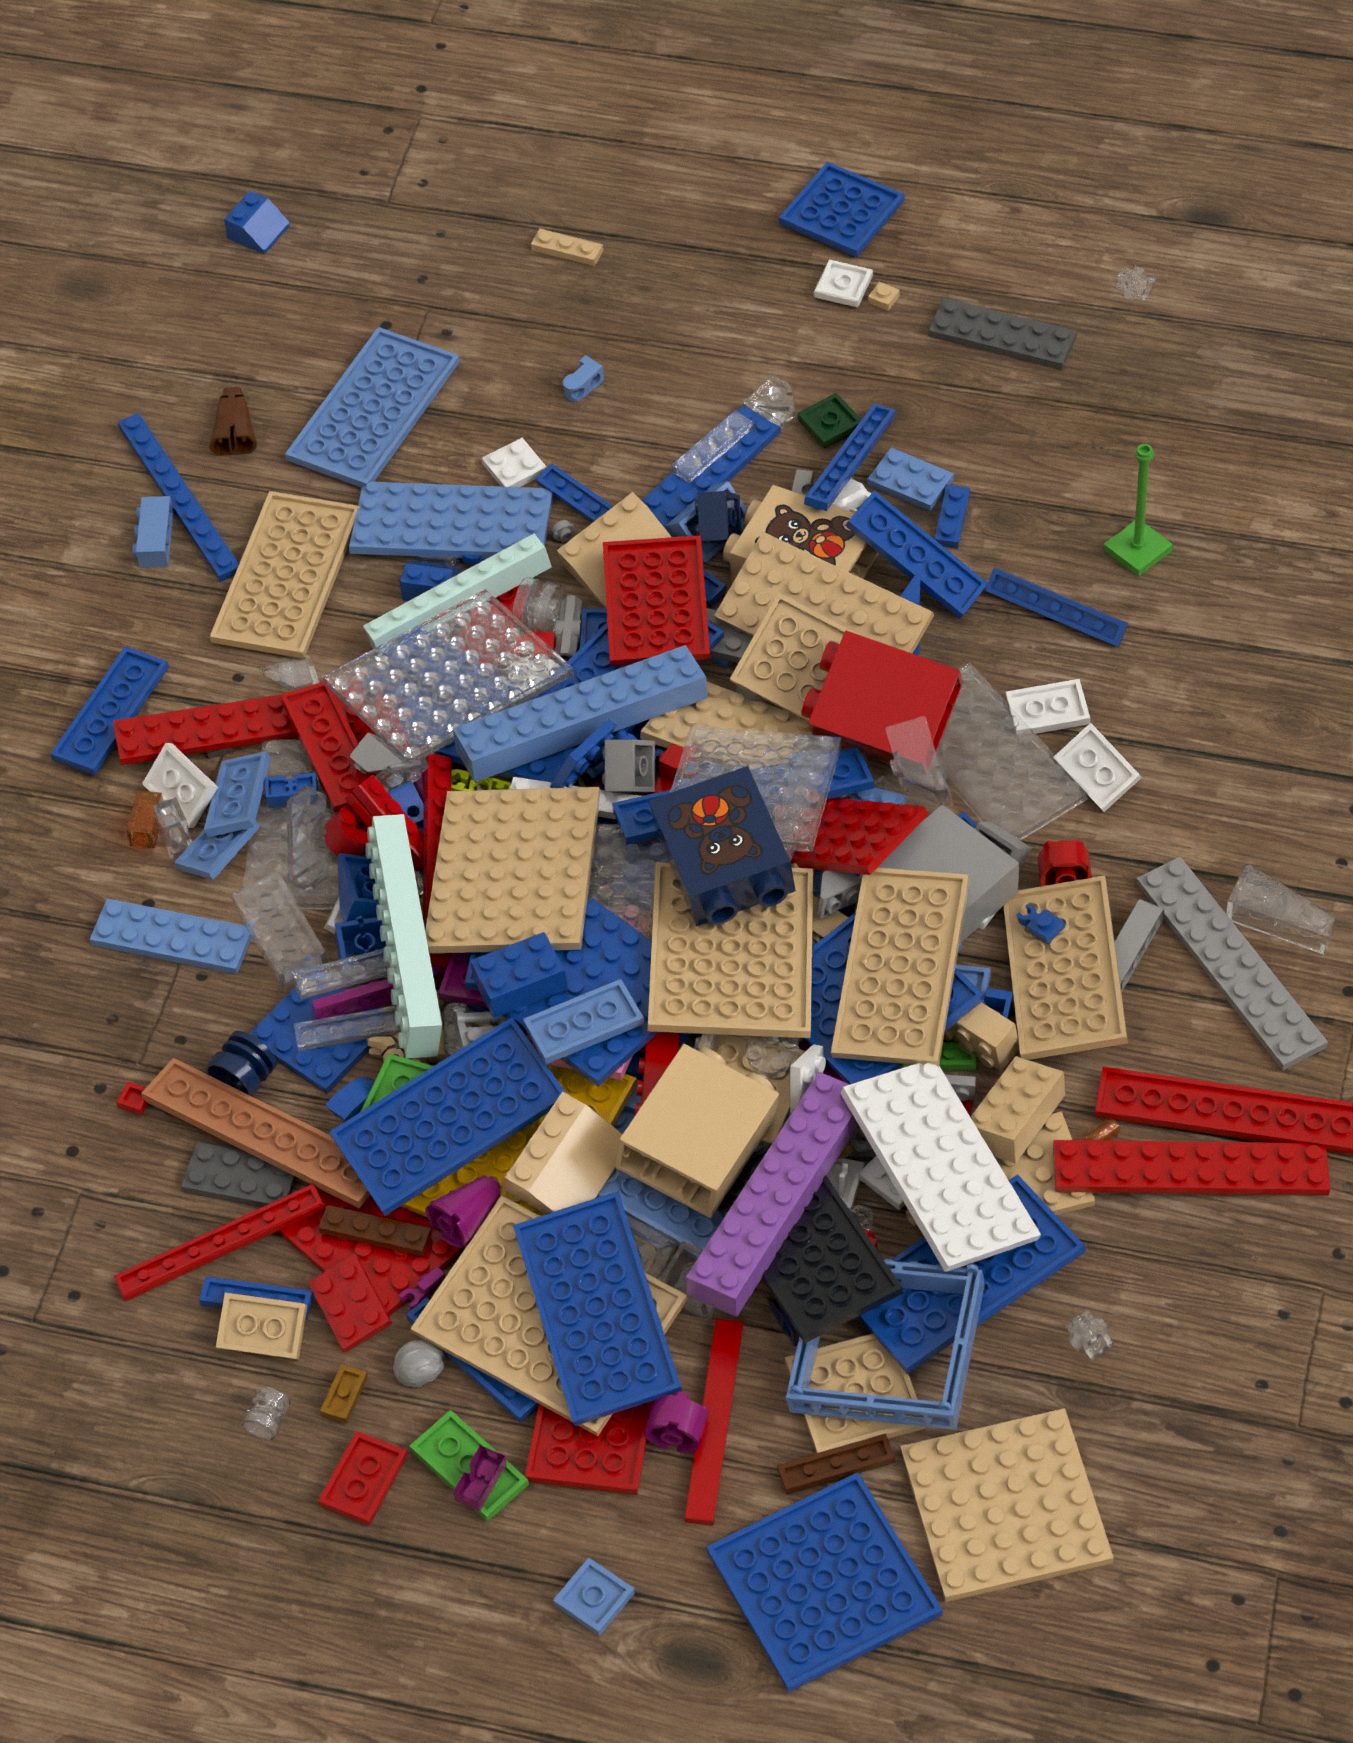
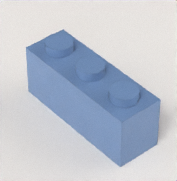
(153, 531)

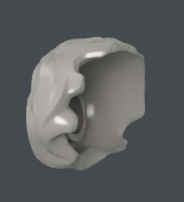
(418, 1363)

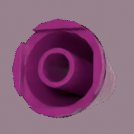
(463, 1209)

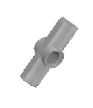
(568, 627)

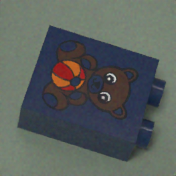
(723, 847)

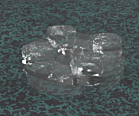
(777, 1063)

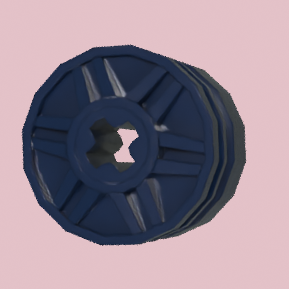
(242, 1063)

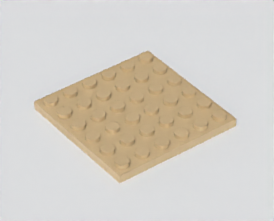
(1006, 1505)

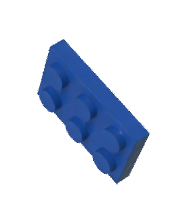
(579, 760)

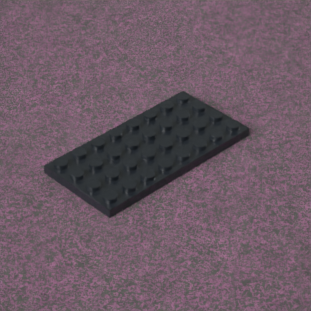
(825, 1265)

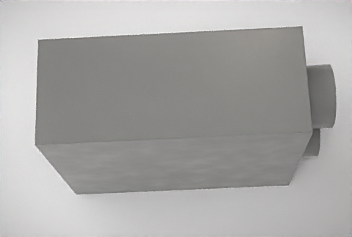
(953, 846)

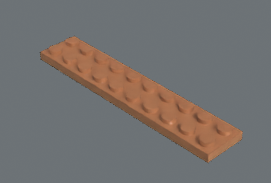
(256, 1129)

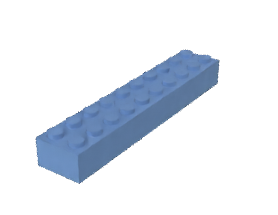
(576, 712)

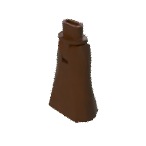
(232, 427)

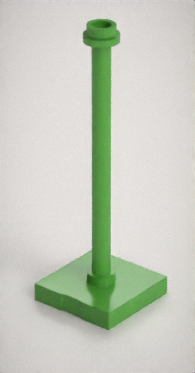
(1138, 544)

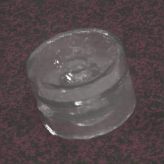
(538, 604)

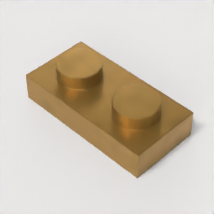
(343, 1394)

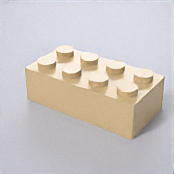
(1018, 1107)

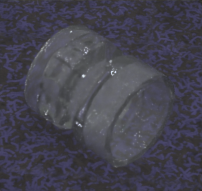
(265, 1416)

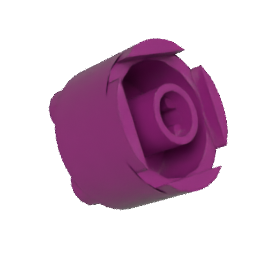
(676, 1422)

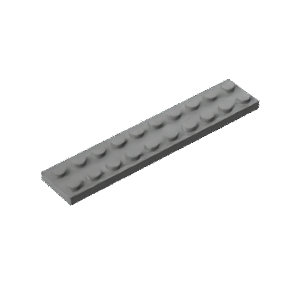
(1232, 964)

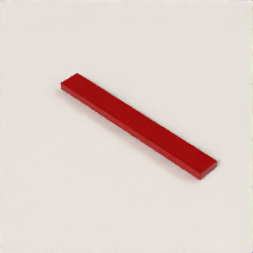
(219, 1242)
(718, 1400)

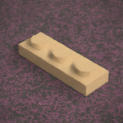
(566, 247)

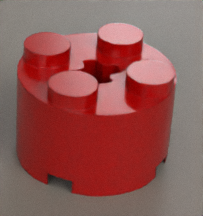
(346, 833)
(1063, 862)

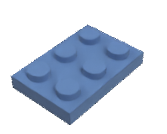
(910, 479)
(209, 855)

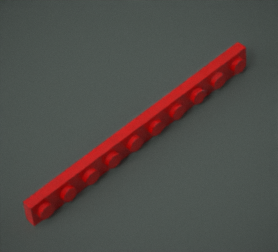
(436, 784)

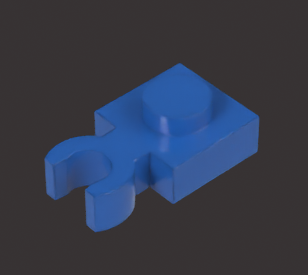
(1043, 925)

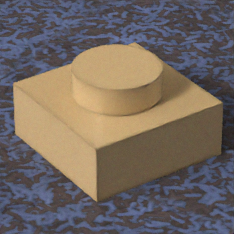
(883, 296)

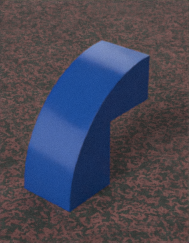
(350, 1098)

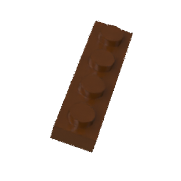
(375, 1230)
(836, 1463)

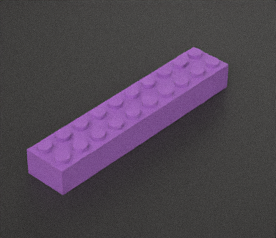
(773, 1198)

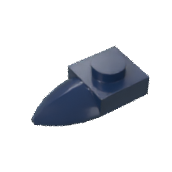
(784, 1321)

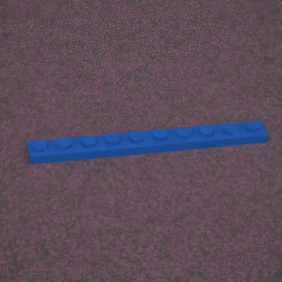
(183, 501)
(593, 506)

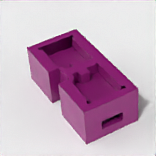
(485, 1471)

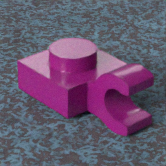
(426, 1286)

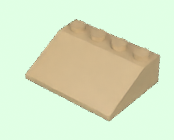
(584, 553)
(565, 1158)

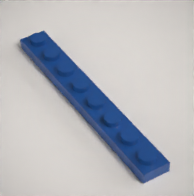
(849, 457)

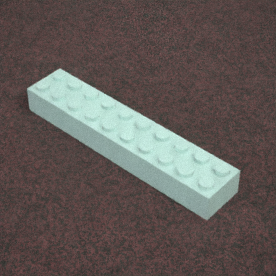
(404, 937)

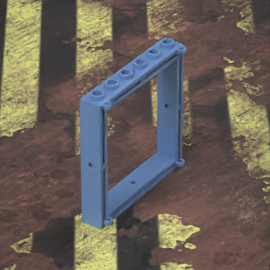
(912, 1276)

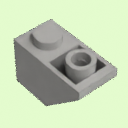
(837, 892)

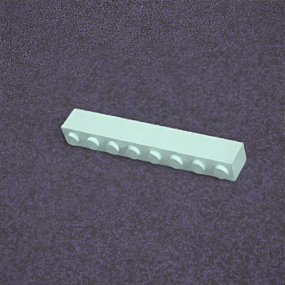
(494, 574)

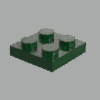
(829, 420)

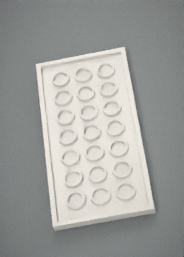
(940, 1164)

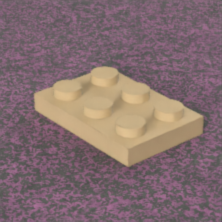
(261, 1326)

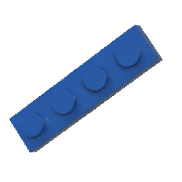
(215, 1288)

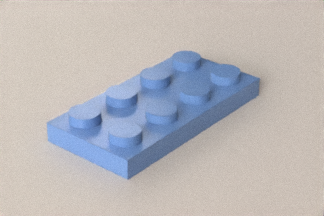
(238, 794)
(583, 1021)

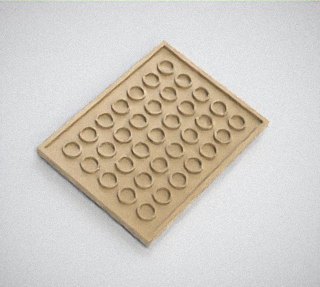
(512, 868)
(732, 975)
(492, 1318)

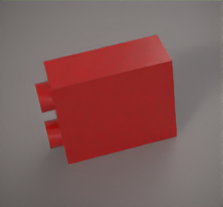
(877, 688)

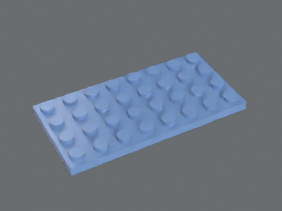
(372, 408)
(447, 519)

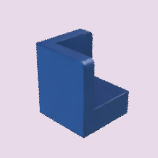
(999, 1001)

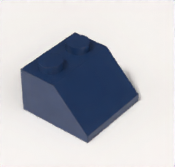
(718, 516)

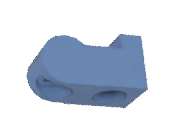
(583, 380)

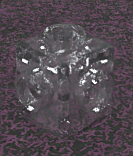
(1135, 283)
(1089, 1334)

